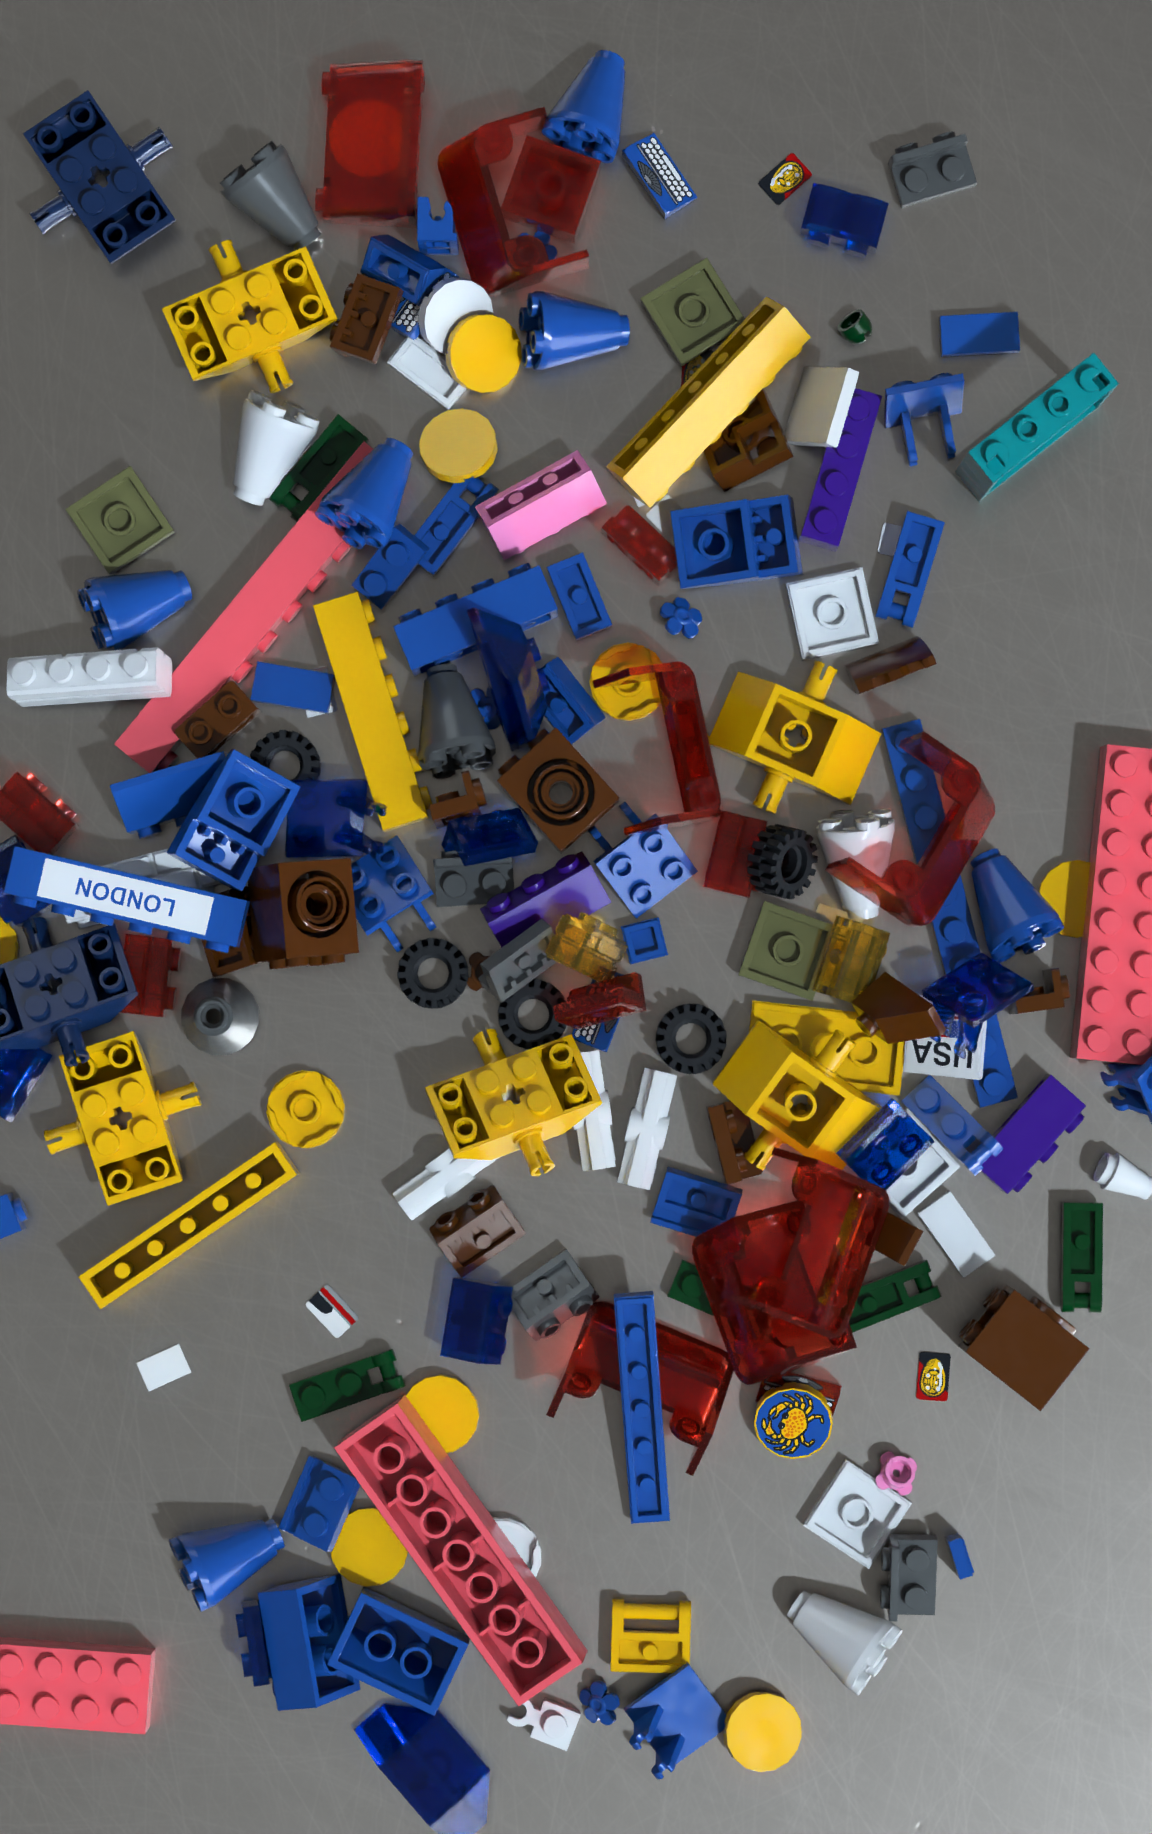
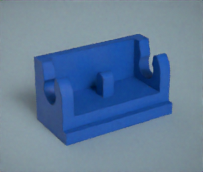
(435, 235)

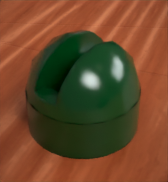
(855, 326)

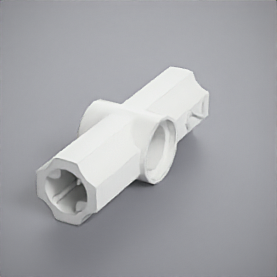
(647, 1128)
(594, 1129)
(439, 1179)

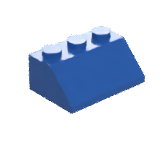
(163, 794)
(300, 1633)
(399, 1651)

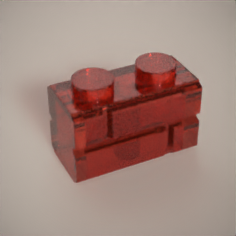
(34, 816)
(730, 852)
(151, 967)

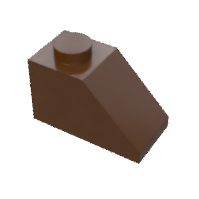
(895, 1012)
(897, 1239)

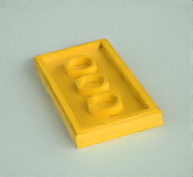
(868, 1066)

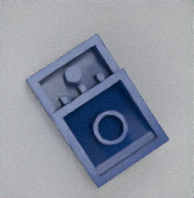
(736, 542)
(234, 820)

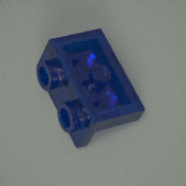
(490, 836)

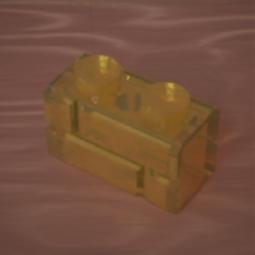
(587, 946)
(850, 959)

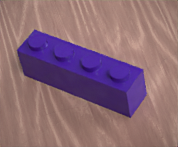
(840, 474)

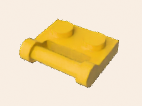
(650, 1649)

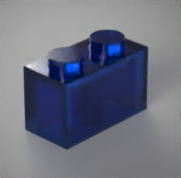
(477, 1321)

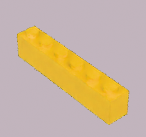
(708, 402)
(371, 711)
(189, 1224)

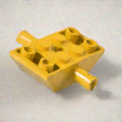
(211, 326)
(755, 726)
(770, 1072)
(545, 1082)
(130, 1158)

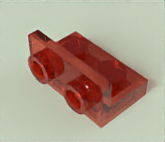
(641, 544)
(602, 1002)

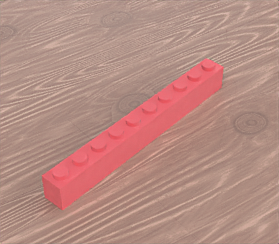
(240, 631)

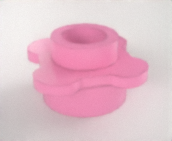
(906, 1469)

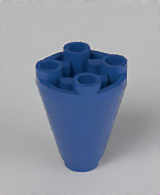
(591, 109)
(568, 330)
(369, 496)
(131, 604)
(1010, 908)
(224, 1557)

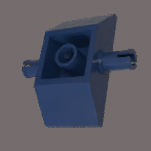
(76, 149)
(90, 984)

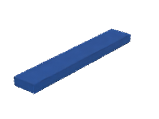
(641, 1407)

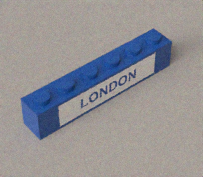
(126, 897)

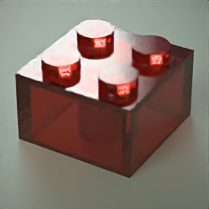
(550, 189)

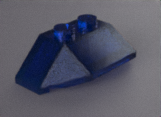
(511, 675)
(429, 1766)

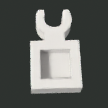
(551, 1722)

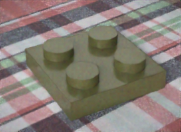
(693, 311)
(120, 520)
(786, 950)

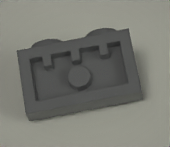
(931, 169)
(470, 884)
(517, 962)
(552, 1296)
(911, 1575)

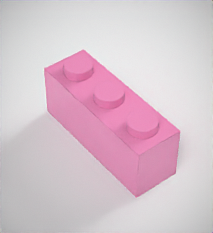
(541, 505)

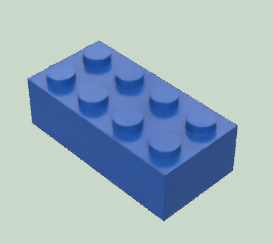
(447, 632)

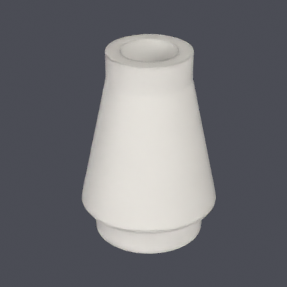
(1122, 1176)

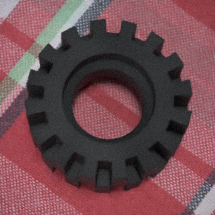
(293, 742)
(766, 868)
(410, 964)
(509, 1019)
(714, 1045)

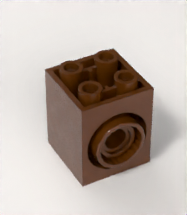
(549, 764)
(303, 913)
(1023, 1344)

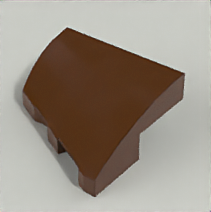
(748, 445)
(889, 664)

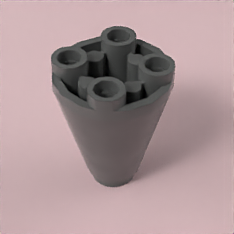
(273, 196)
(452, 726)
(237, 1021)

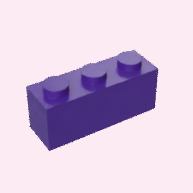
(562, 890)
(1032, 1132)

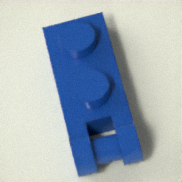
(451, 522)
(910, 567)
(951, 1124)

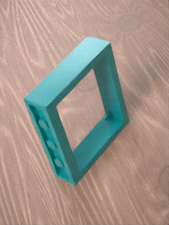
(1036, 427)

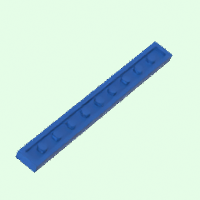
(953, 923)

